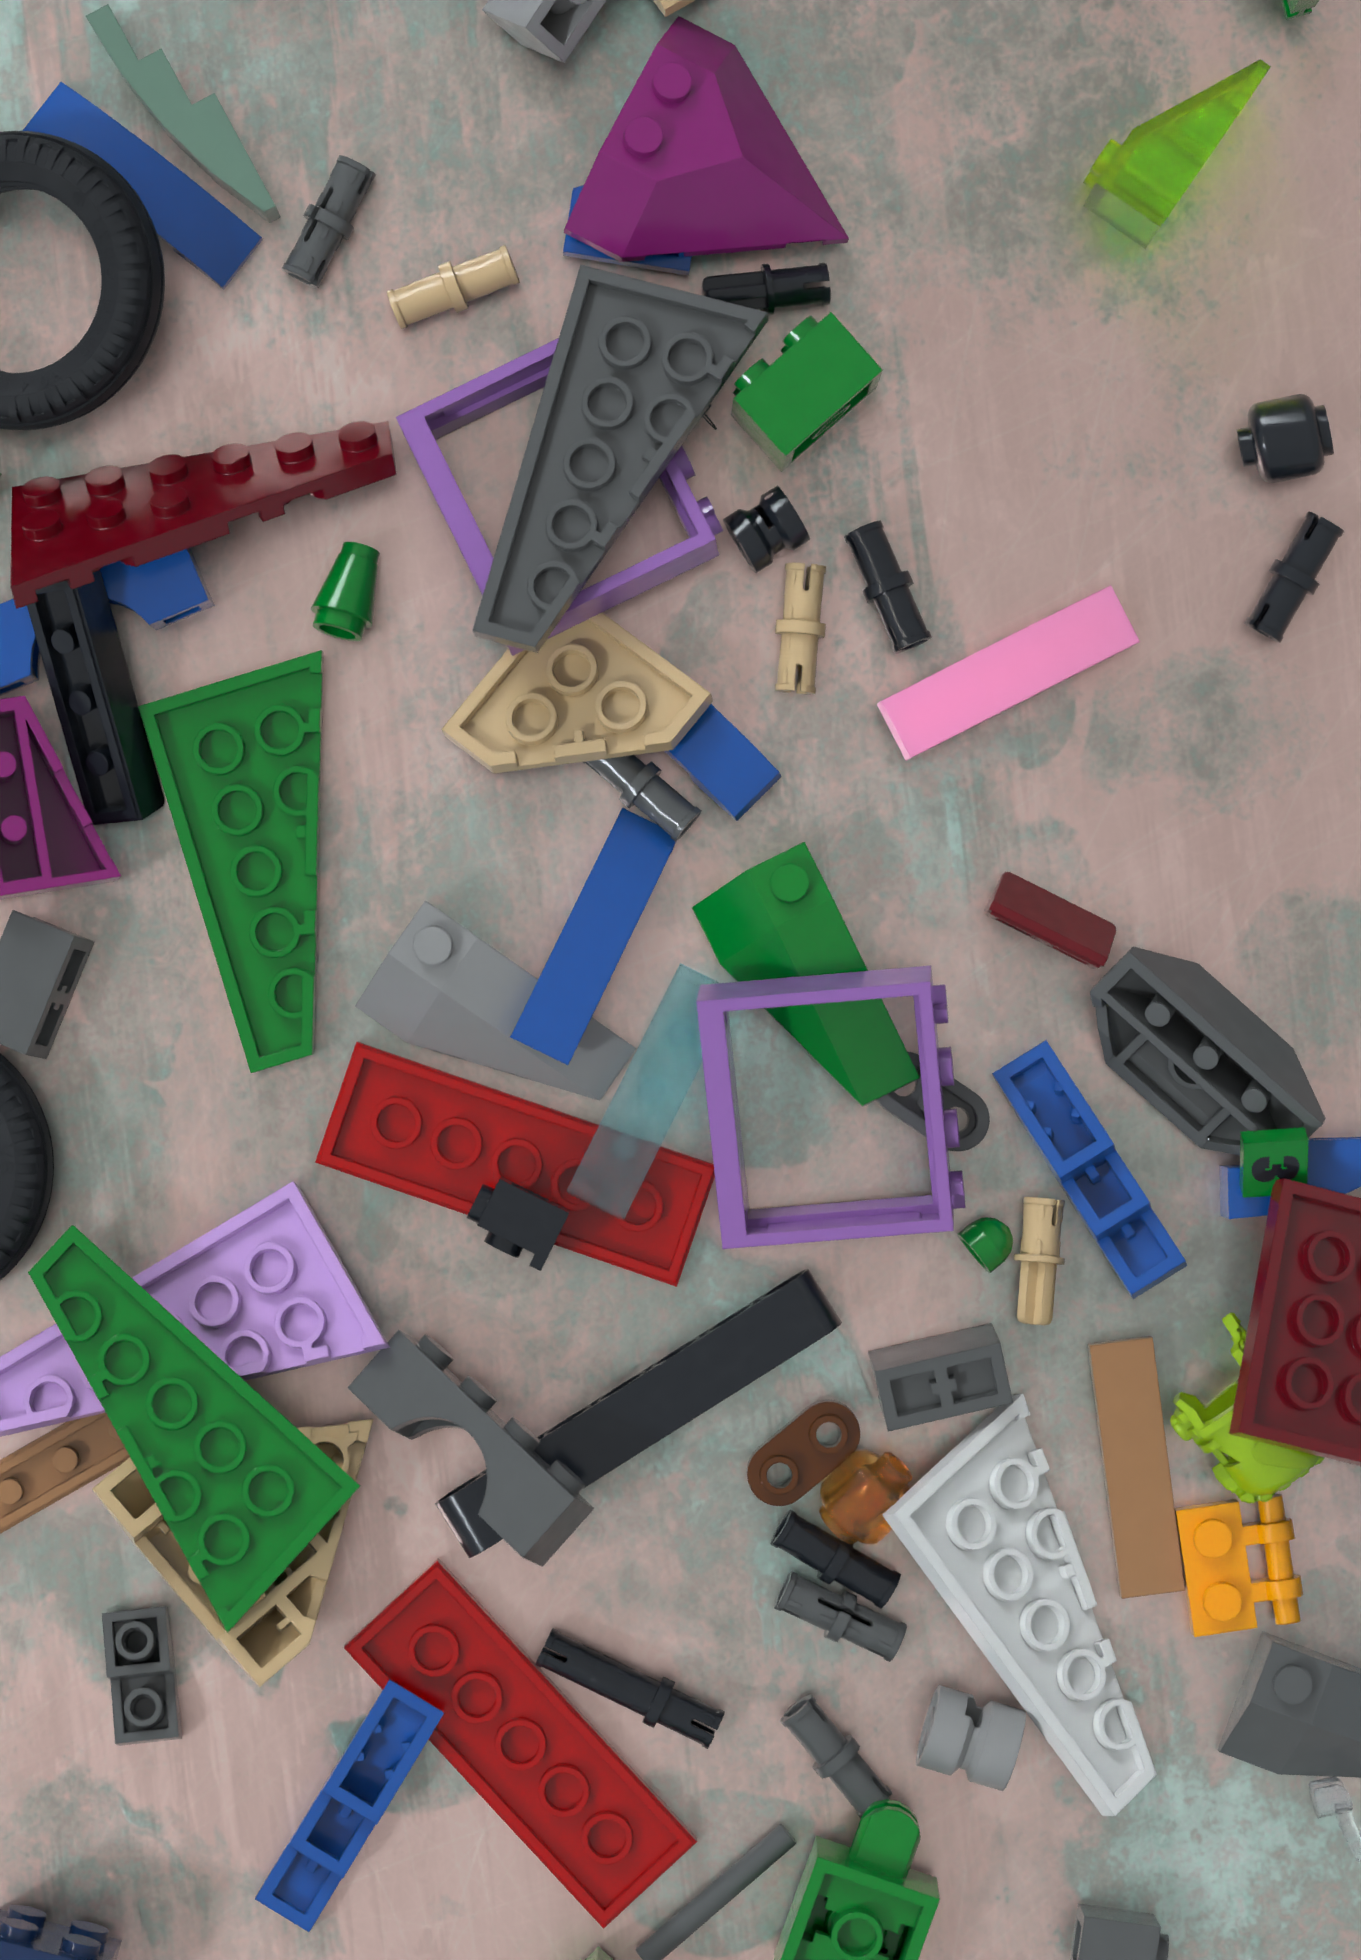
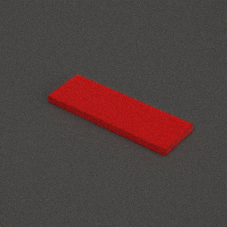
(452, 1135)
(523, 1744)

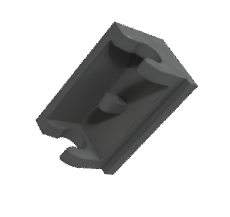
(37, 981)
(940, 1377)

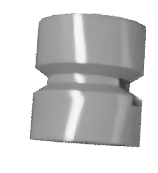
(971, 1738)

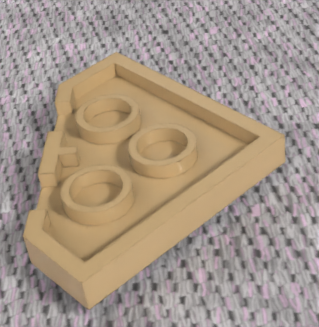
(576, 701)

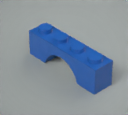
(157, 591)

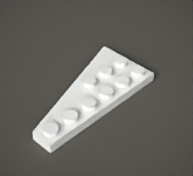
(1019, 1588)

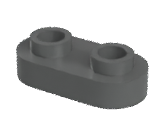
(911, 1109)

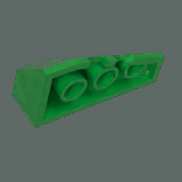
(786, 925)

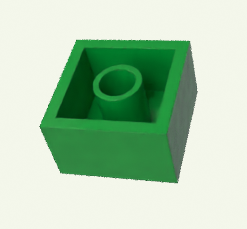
(804, 390)

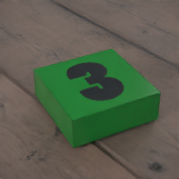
(1271, 1157)

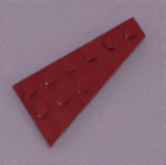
(178, 502)

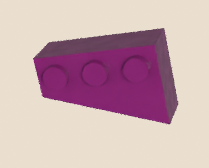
(43, 824)

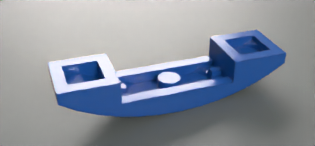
(180, 209)

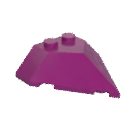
(698, 163)

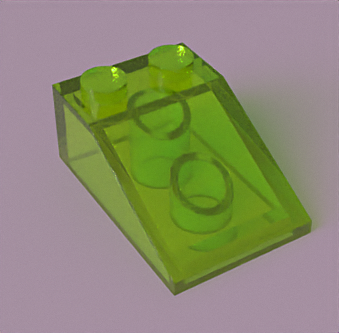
(1151, 170)

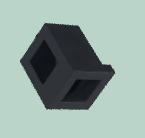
(518, 1220)

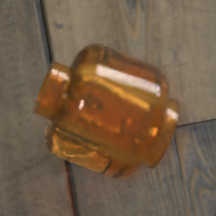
(860, 1493)

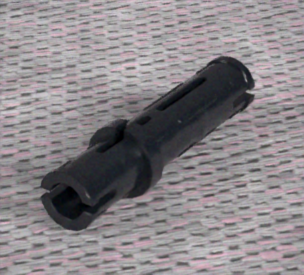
(630, 1688)

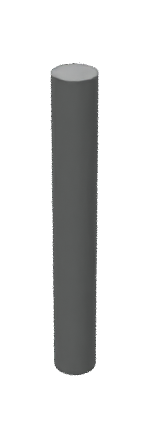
(717, 1895)

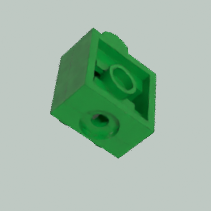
(863, 1896)

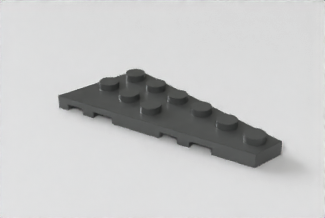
(614, 410)

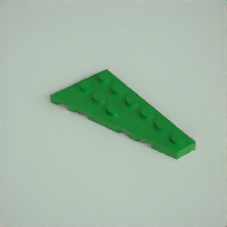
(247, 813)
(213, 1453)

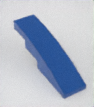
(594, 937)
(1089, 1169)
(349, 1805)

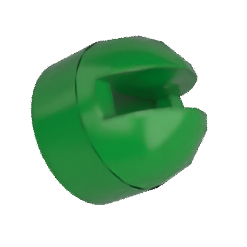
(987, 1242)

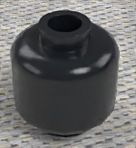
(1286, 438)

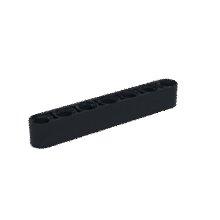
(665, 1395)

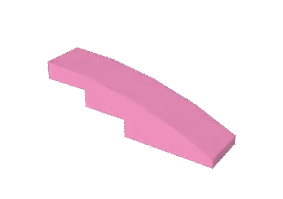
(1008, 673)

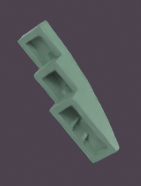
(196, 128)

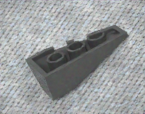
(1297, 1713)

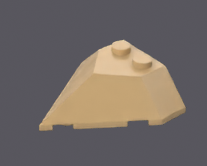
(287, 1612)

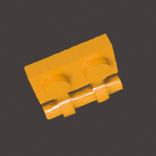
(1217, 1566)

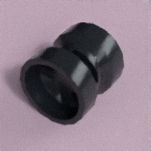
(751, 530)

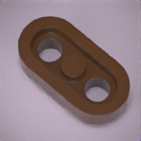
(802, 1452)

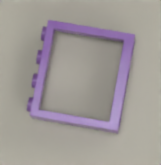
(497, 389)
(842, 1219)

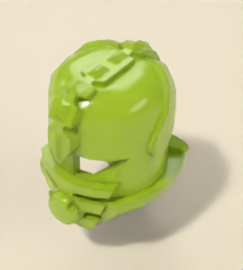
(1252, 1467)

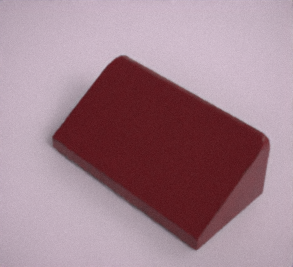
(1051, 920)

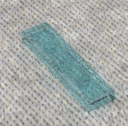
(644, 1101)

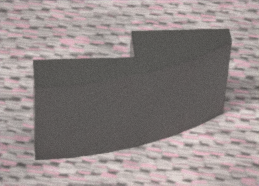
(141, 1676)

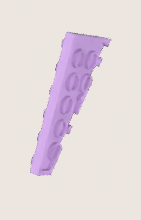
(253, 1290)

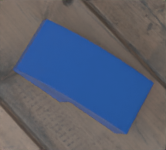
(724, 763)

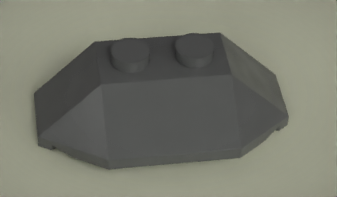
(1199, 1052)

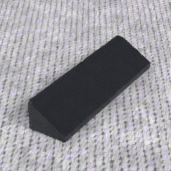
(96, 702)

